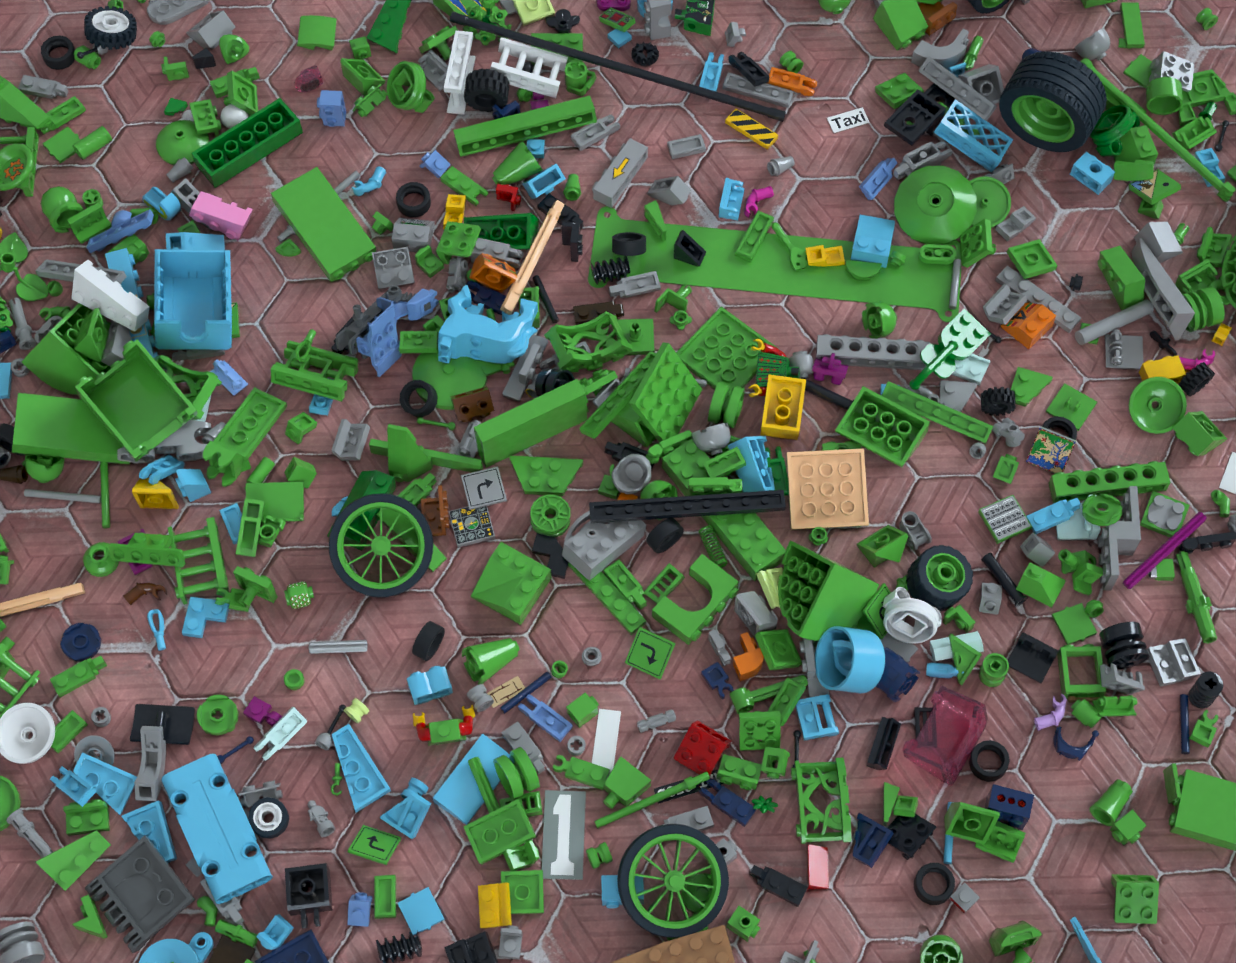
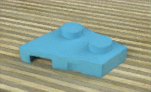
(408, 815)

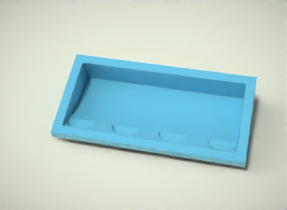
(460, 791)

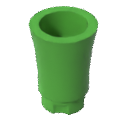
(1111, 803)

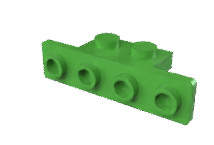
(148, 550)

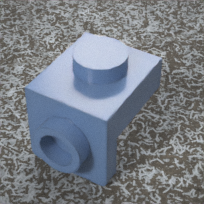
(435, 163)
(359, 909)

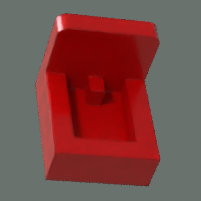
(510, 194)

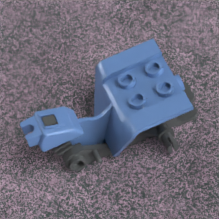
(375, 329)

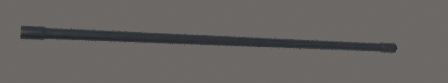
(620, 67)

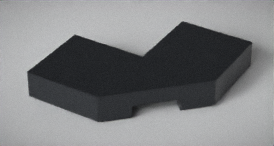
(551, 548)

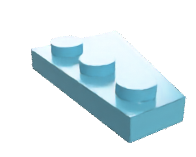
(152, 822)

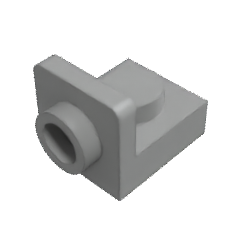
(510, 942)

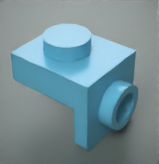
(275, 933)

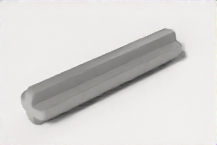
(338, 646)

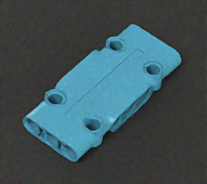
(216, 828)

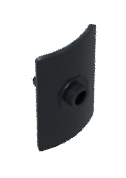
(175, 720)

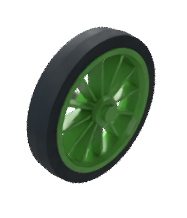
(380, 545)
(673, 880)

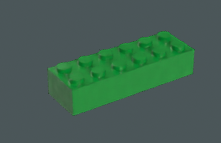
(247, 142)

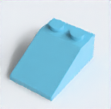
(873, 240)

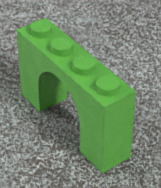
(688, 624)

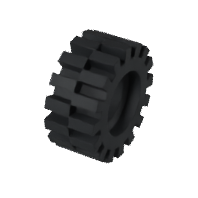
(1196, 379)
(998, 401)

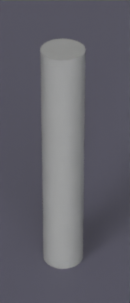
(1114, 322)

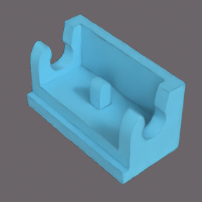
(731, 199)

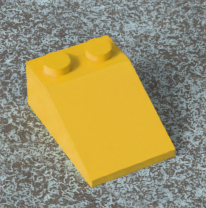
(783, 407)

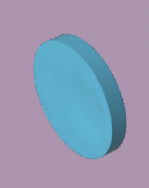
(169, 951)

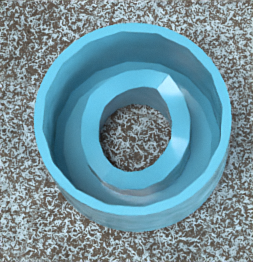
(849, 660)

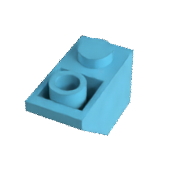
(192, 483)

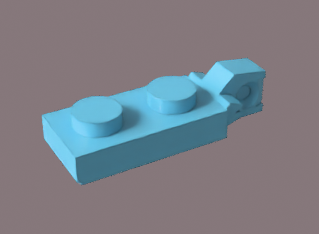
(1053, 515)

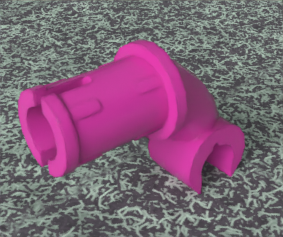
(754, 197)
(1189, 364)

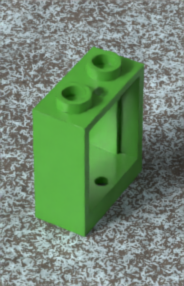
(1085, 690)

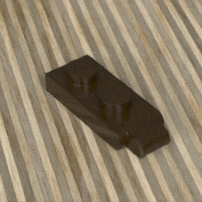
(588, 312)

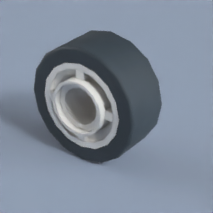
(264, 807)

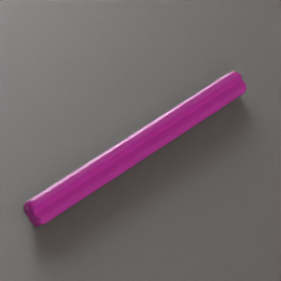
(1164, 550)

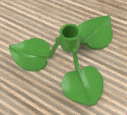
(15, 251)

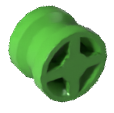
(1206, 18)
(89, 197)

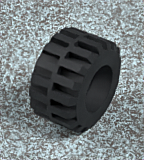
(485, 89)

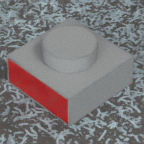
(964, 898)

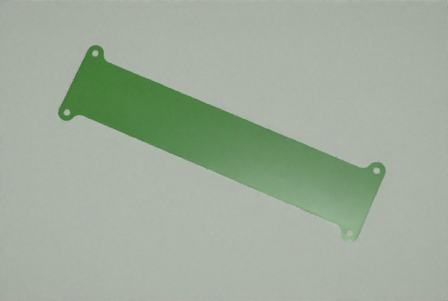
(771, 270)

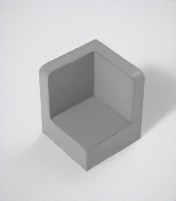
(1037, 549)

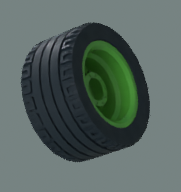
(1053, 101)

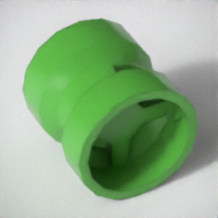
(791, 62)
(603, 852)

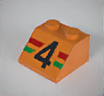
(493, 272)
(1030, 323)

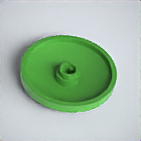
(447, 378)

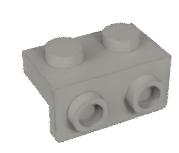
(1003, 305)
(350, 440)

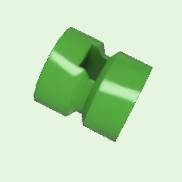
(993, 670)

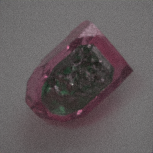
(308, 79)

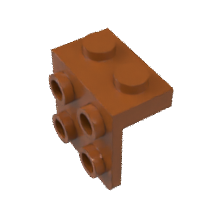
(937, 15)
(436, 512)

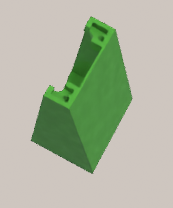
(136, 401)

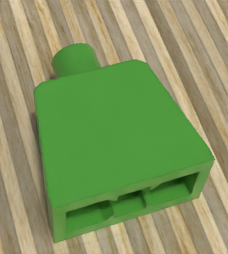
(625, 784)

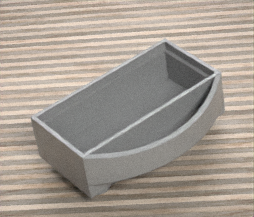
(595, 552)

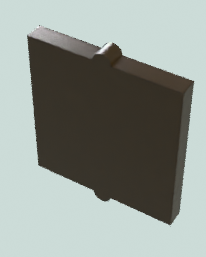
(231, 952)

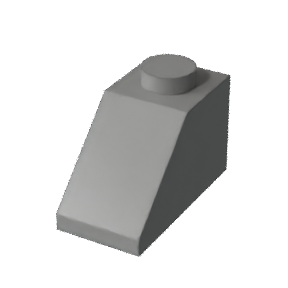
(670, 190)

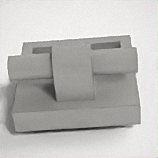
(393, 267)

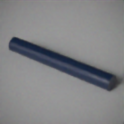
(528, 690)
(1184, 720)

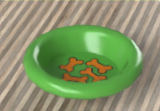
(15, 165)

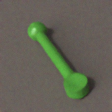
(451, 426)

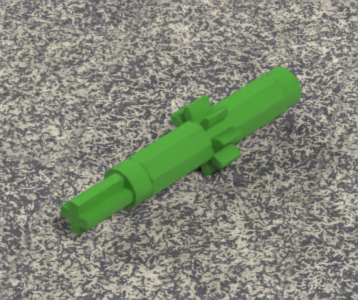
(1196, 602)

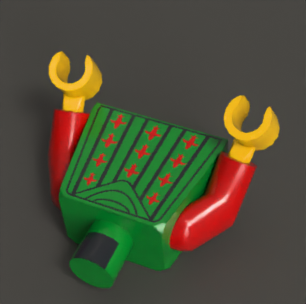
(770, 362)

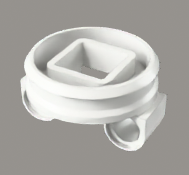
(898, 606)

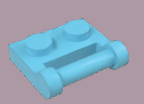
(810, 719)

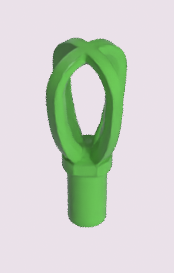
(307, 342)

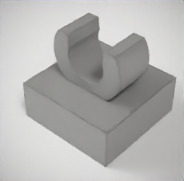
(734, 34)

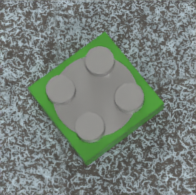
(1164, 514)

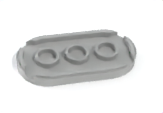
(169, 11)

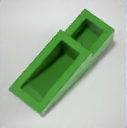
(250, 527)

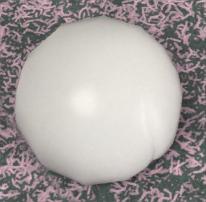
(232, 116)

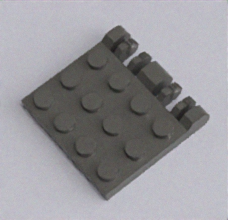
(141, 891)

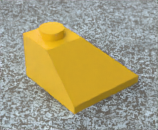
(154, 496)

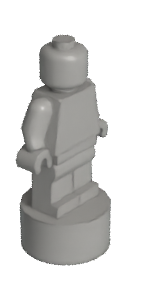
(319, 815)

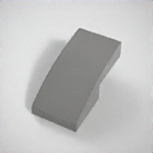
(1015, 224)

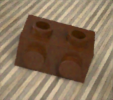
(472, 404)

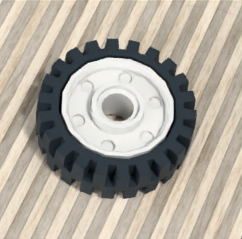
(110, 27)

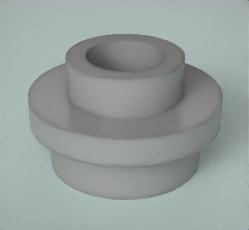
(591, 651)

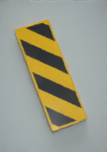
(751, 129)

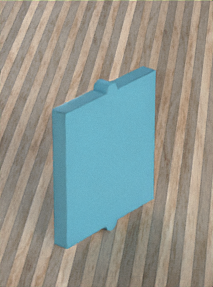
(420, 911)

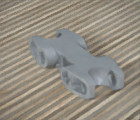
(180, 442)

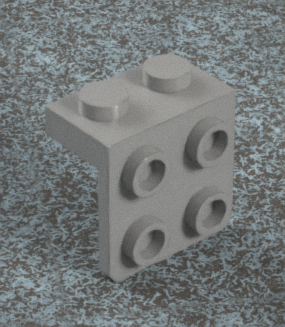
(1173, 66)

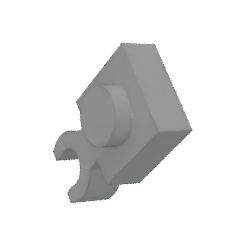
(718, 643)

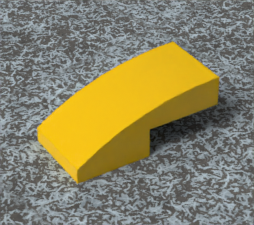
(454, 209)
(825, 257)

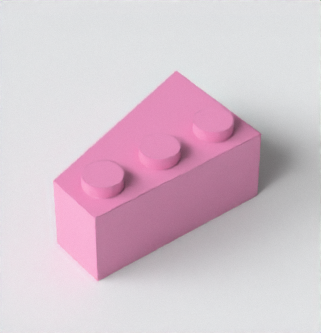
(220, 215)

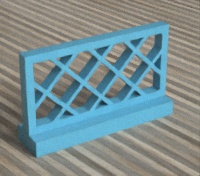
(968, 143)

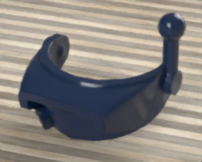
(1070, 751)

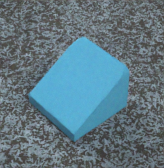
(957, 69)

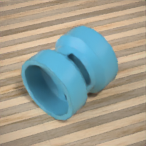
(414, 786)

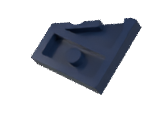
(870, 840)

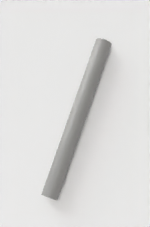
(62, 496)

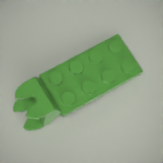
(242, 435)

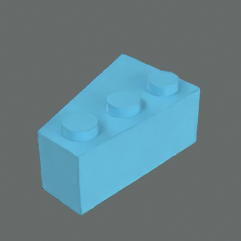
(756, 474)

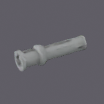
(23, 330)
(26, 830)

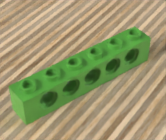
(1156, 471)

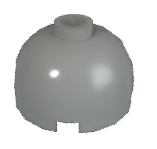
(1094, 46)
(712, 438)

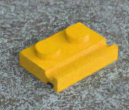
(494, 905)

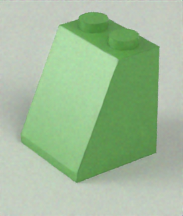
(901, 22)
(633, 425)

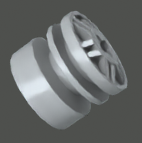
(20, 945)

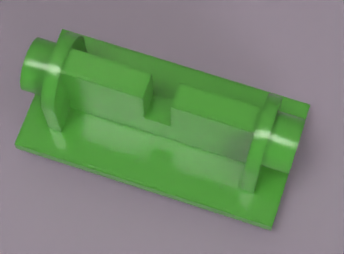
(364, 104)
(1113, 707)

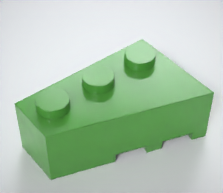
(1122, 277)

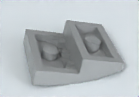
(1173, 662)

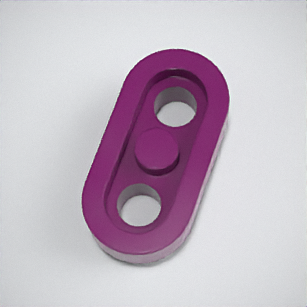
(615, 4)

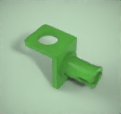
(676, 299)
(1073, 561)

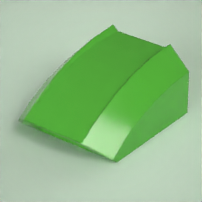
(1011, 937)

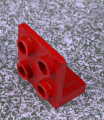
(701, 748)

